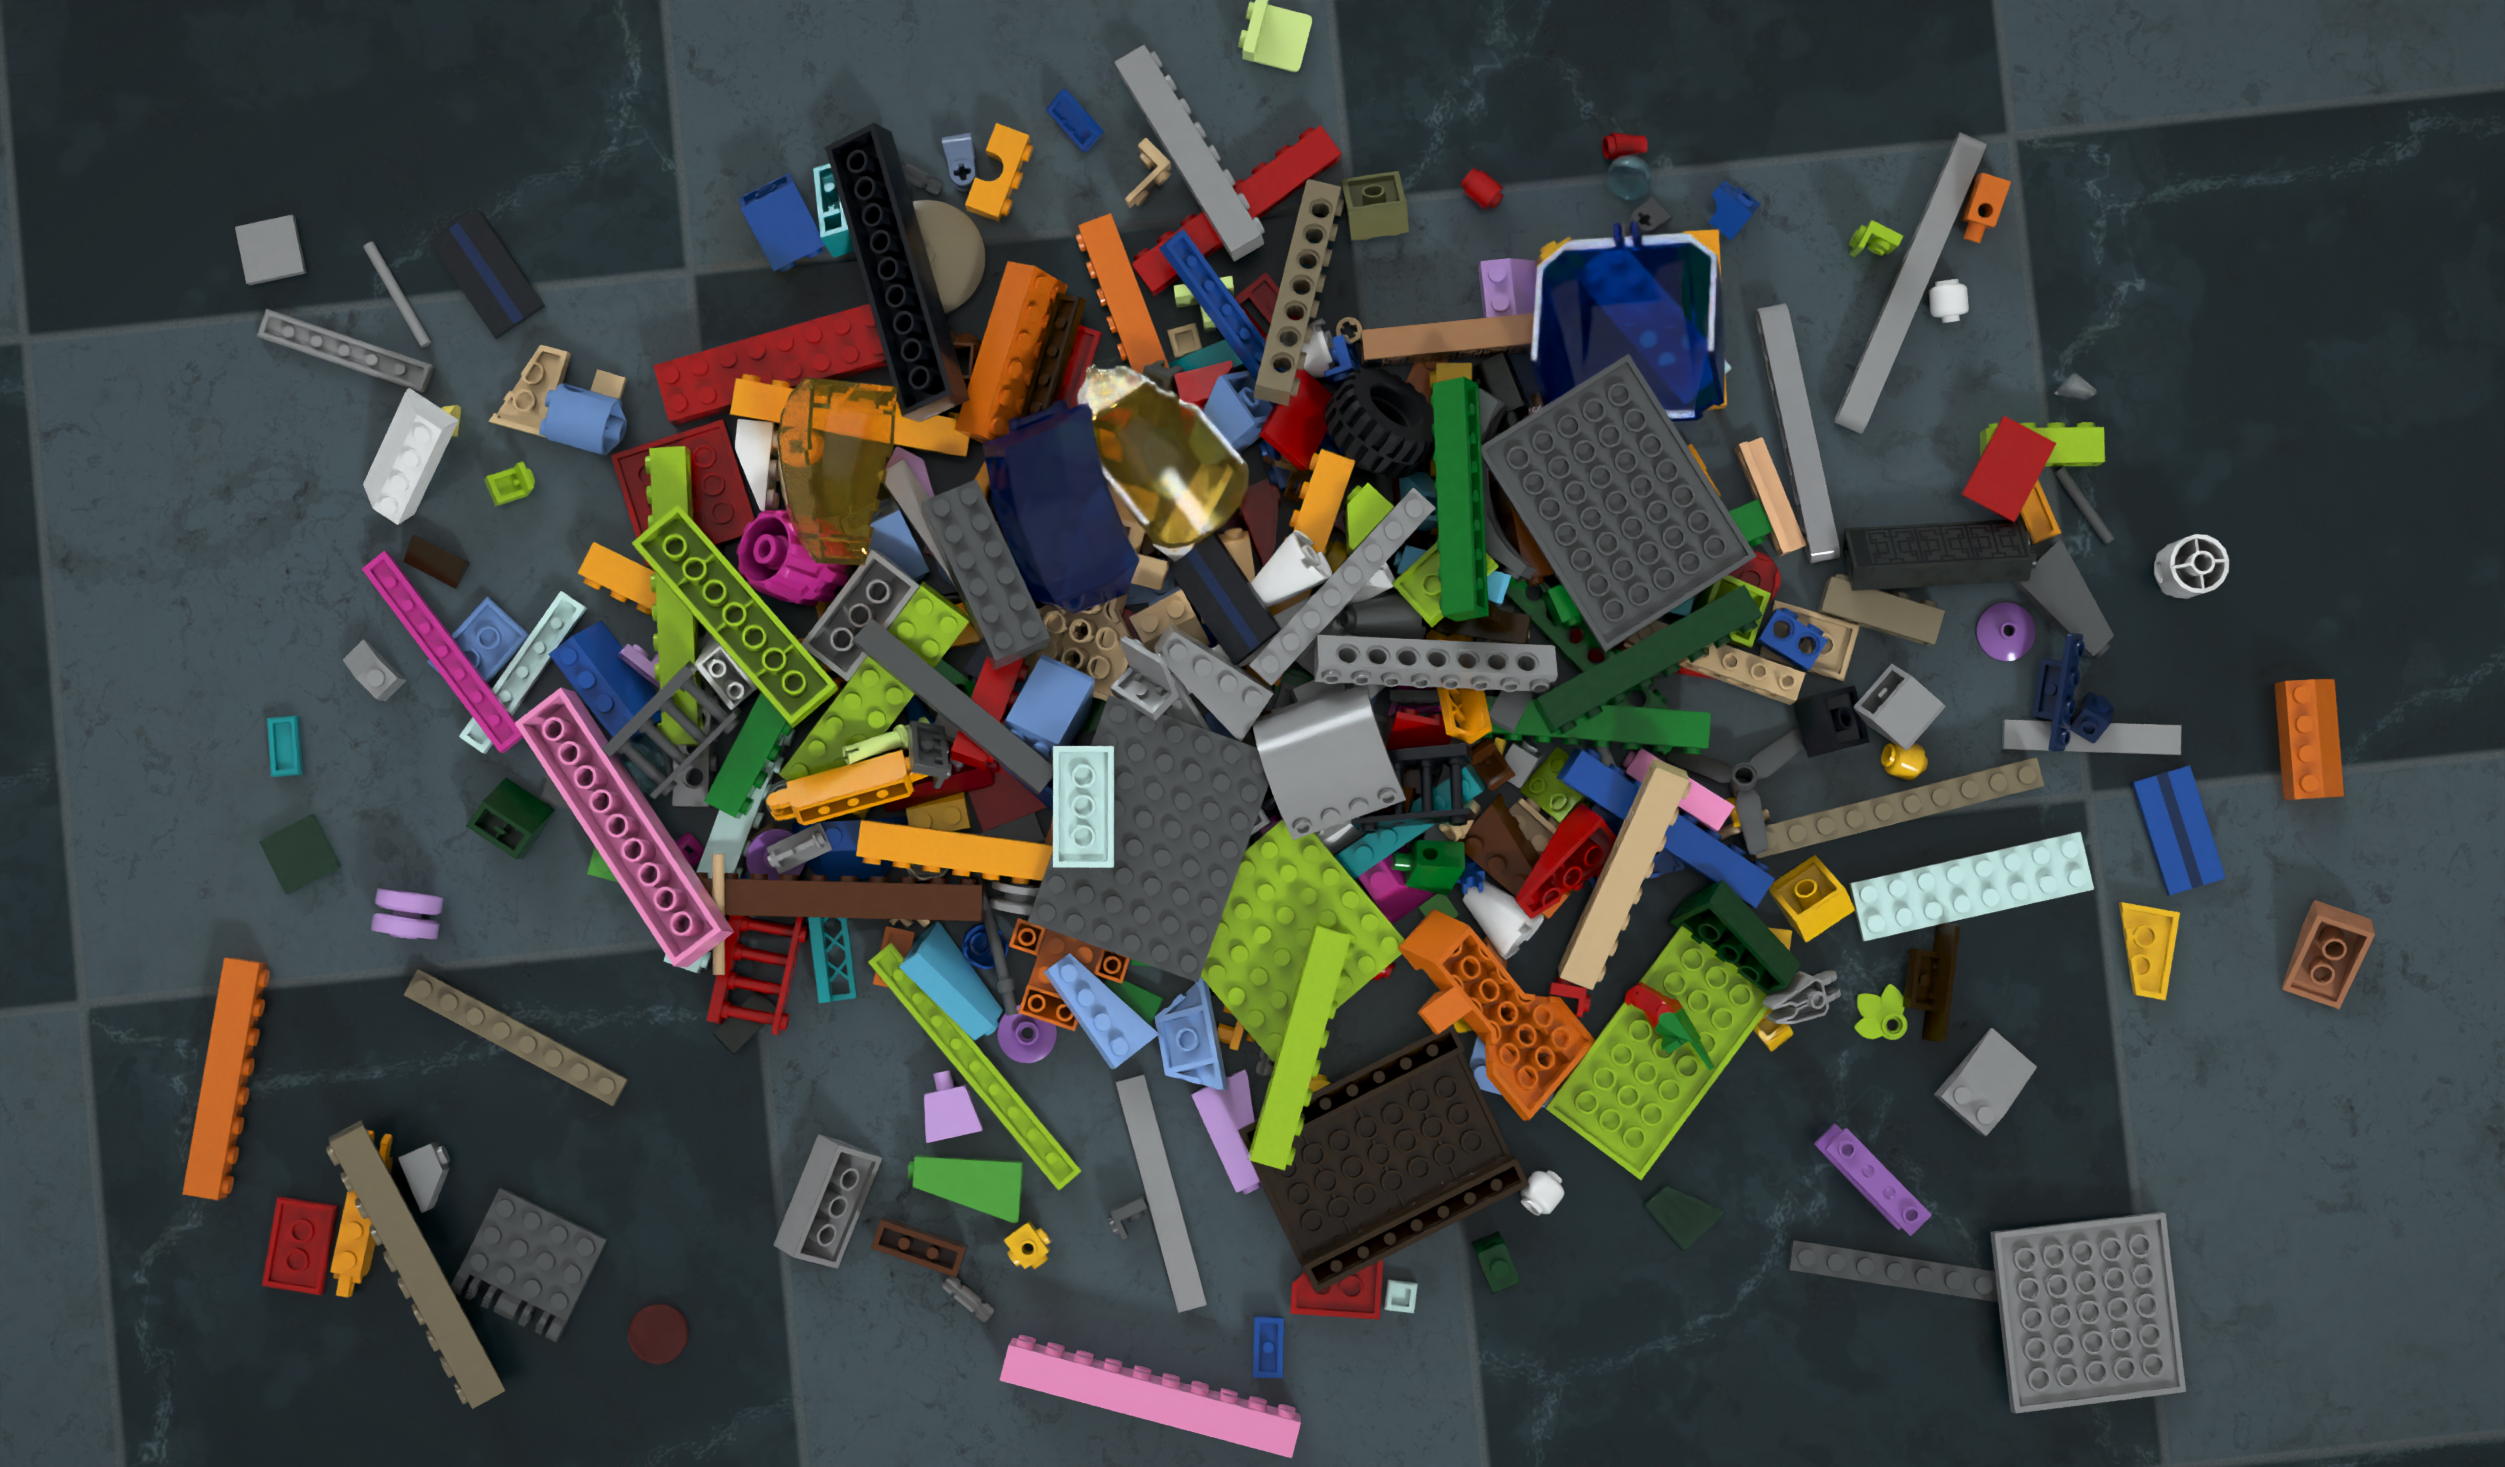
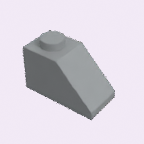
(373, 671)
(426, 1173)

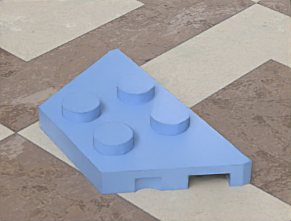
(1191, 1039)

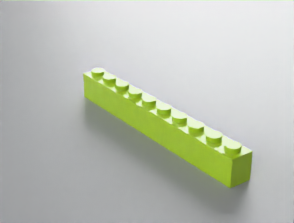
(676, 625)

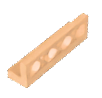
(1767, 487)

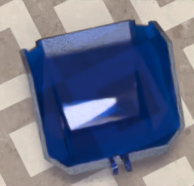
(1638, 299)

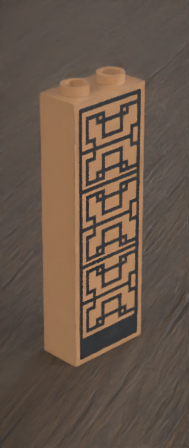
(1446, 340)

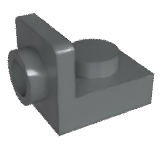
(1131, 1210)

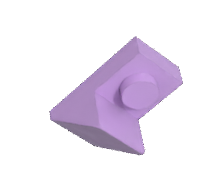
(637, 659)

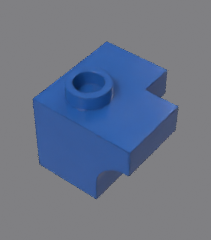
(1732, 209)

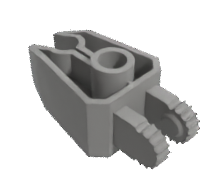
(1803, 998)

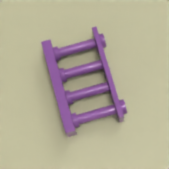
(1872, 1179)

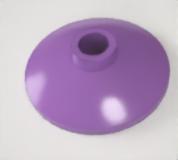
(1991, 633)
(757, 854)
(1023, 1049)

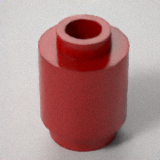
(1482, 189)

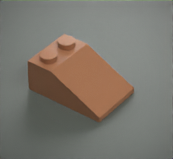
(2328, 954)

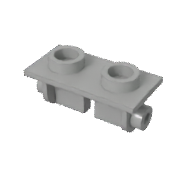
(799, 848)

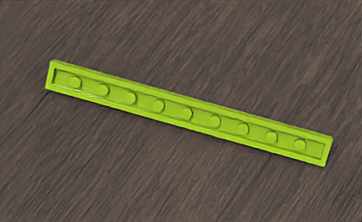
(977, 1071)

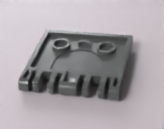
(530, 1258)

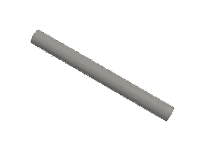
(397, 294)

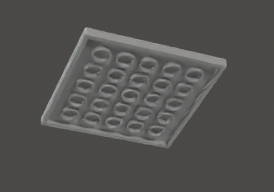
(2088, 1312)

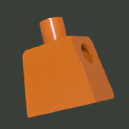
(1990, 194)

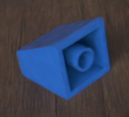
(782, 223)

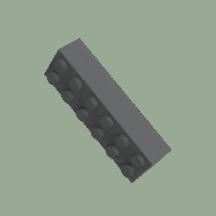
(985, 574)

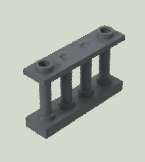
(665, 703)

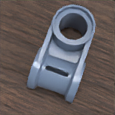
(960, 158)

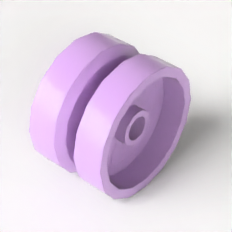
(407, 914)

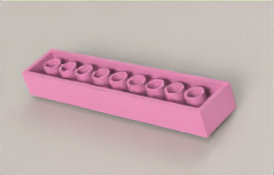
(624, 828)
(1151, 1396)

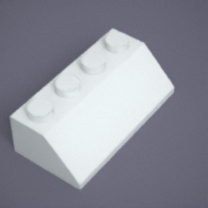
(408, 457)

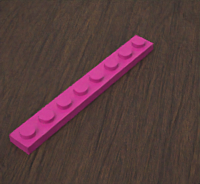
(443, 651)

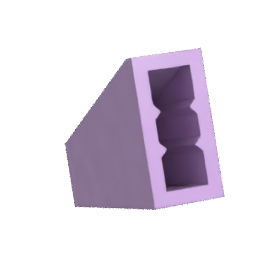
(1223, 1115)

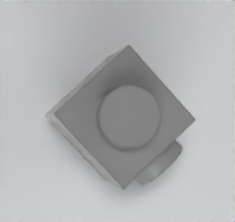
(1522, 759)

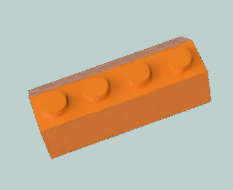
(2309, 739)

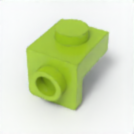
(510, 484)

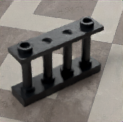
(1425, 759)

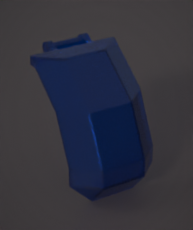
(1059, 509)

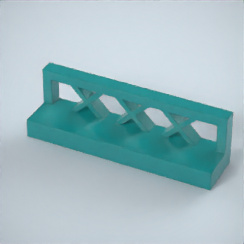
(822, 963)

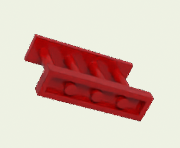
(734, 950)

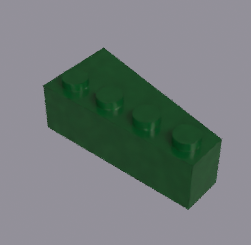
(1737, 936)

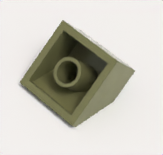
(1375, 205)

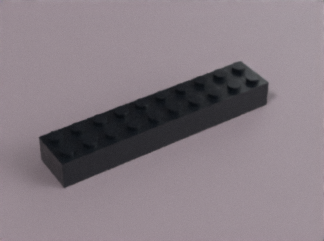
(896, 273)

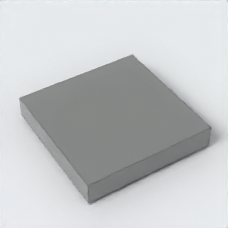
(270, 250)

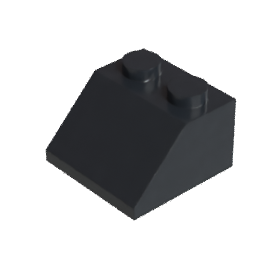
(1830, 721)

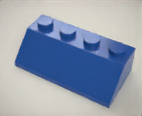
(603, 679)

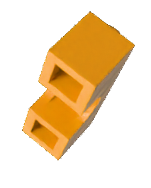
(992, 197)

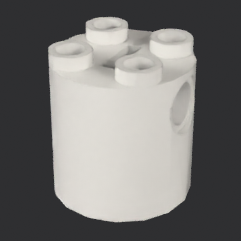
(2191, 566)

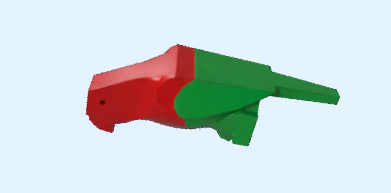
(1667, 1019)

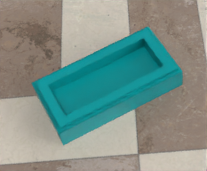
(285, 746)

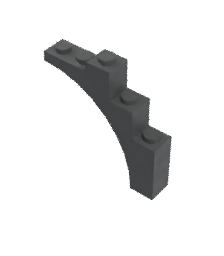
(1497, 544)

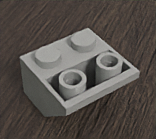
(1898, 707)

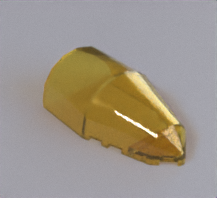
(1162, 457)

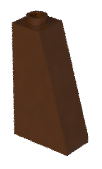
(1519, 537)

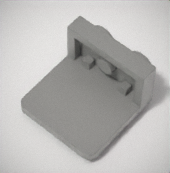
(1147, 680)

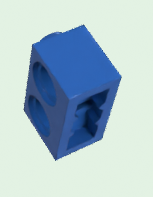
(1788, 646)

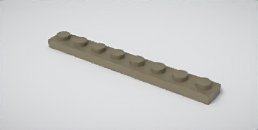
(516, 1037)

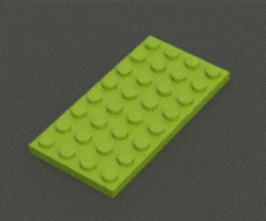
(1631, 1092)

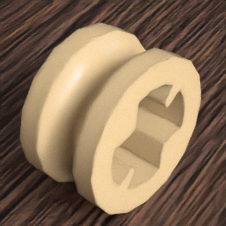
(1352, 323)

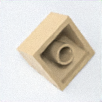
(1155, 619)

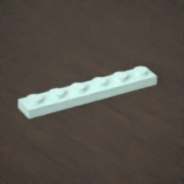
(529, 662)

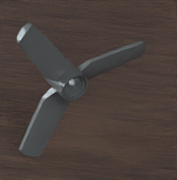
(1748, 801)

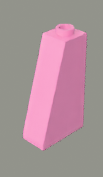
(1700, 803)

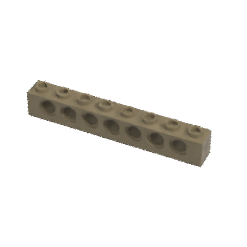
(1316, 199)

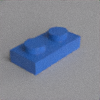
(1268, 1347)

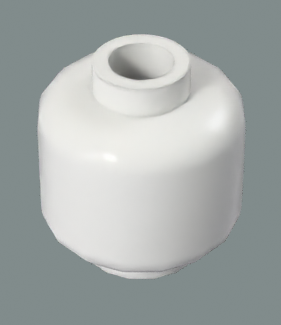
(1948, 300)
(1542, 1192)

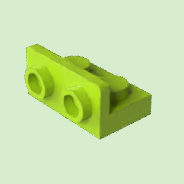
(1877, 237)

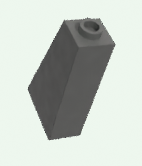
(2065, 600)

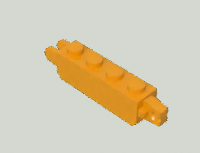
(845, 789)
(354, 1242)

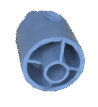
(583, 419)

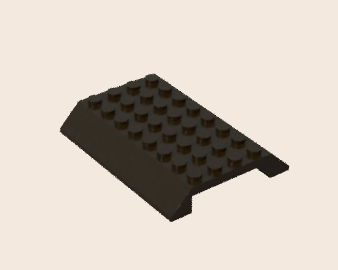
(1388, 1160)

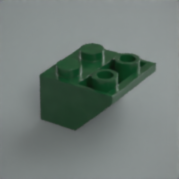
(511, 818)

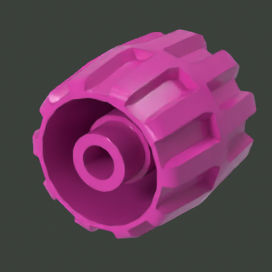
(781, 566)

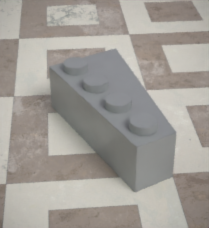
(1223, 688)

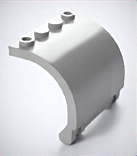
(1326, 760)

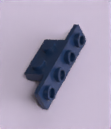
(2056, 690)

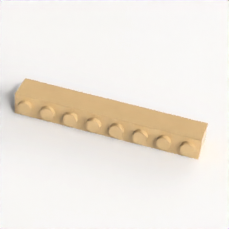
(1623, 874)

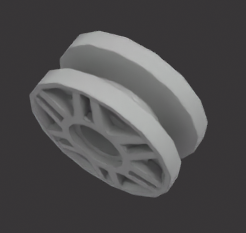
(1017, 897)

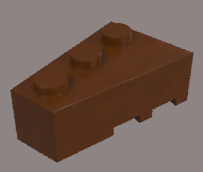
(1500, 846)

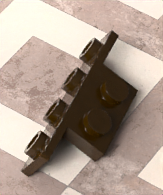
(1497, 626)
(1931, 981)

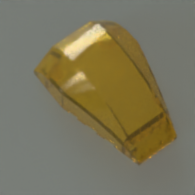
(833, 462)

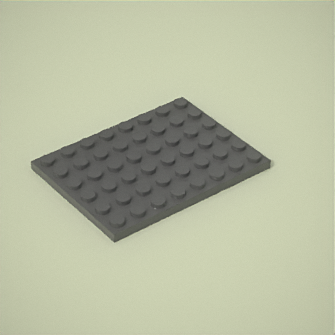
(1616, 502)
(1178, 842)

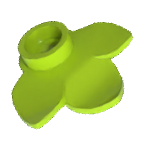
(1878, 1011)

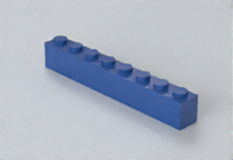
(1684, 841)

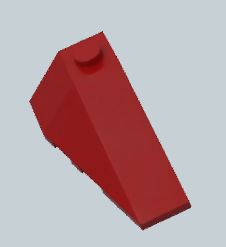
(1569, 859)

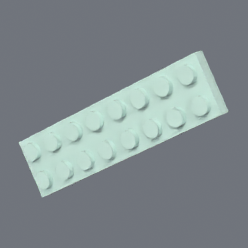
(1971, 886)

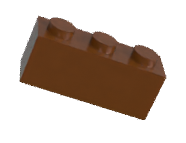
(919, 1246)

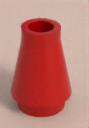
(1623, 144)

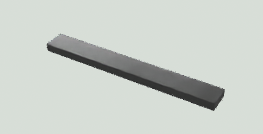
(954, 706)

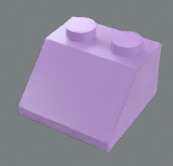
(1507, 286)

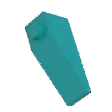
(831, 217)

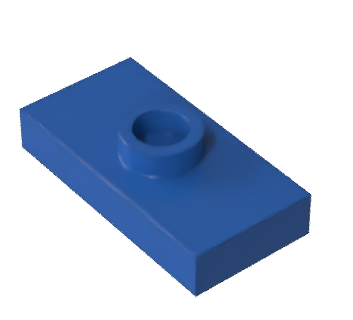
(1074, 120)

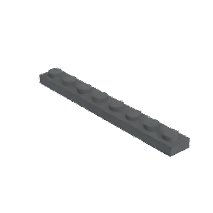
(1893, 1270)

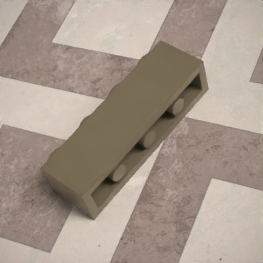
(1882, 611)

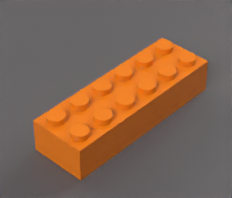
(1008, 351)

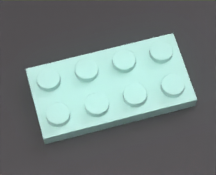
(1083, 806)

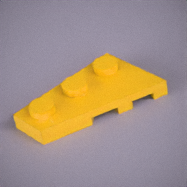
(2149, 947)

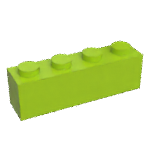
(2074, 446)

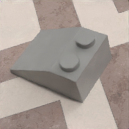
(1986, 1082)

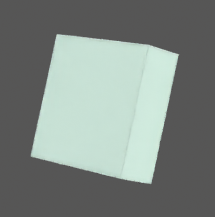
(1400, 1296)

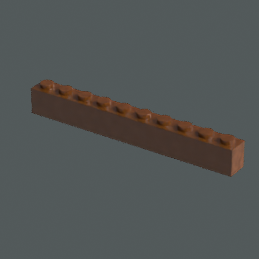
(851, 898)

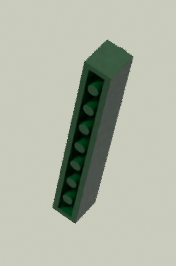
(1648, 659)

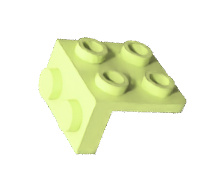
(1275, 36)

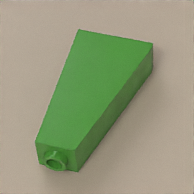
(978, 1183)

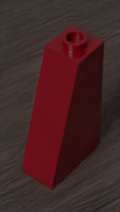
(962, 779)

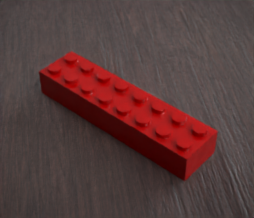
(819, 348)

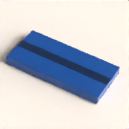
(2178, 830)

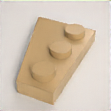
(525, 404)

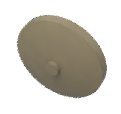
(953, 251)

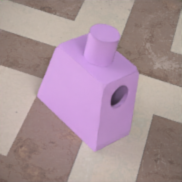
(950, 1110)

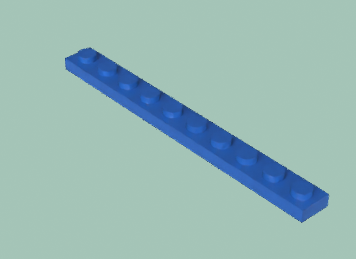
(1223, 310)

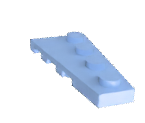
(1100, 1012)

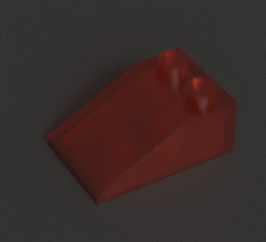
(1260, 516)

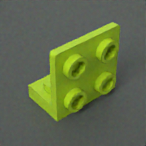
(1549, 792)

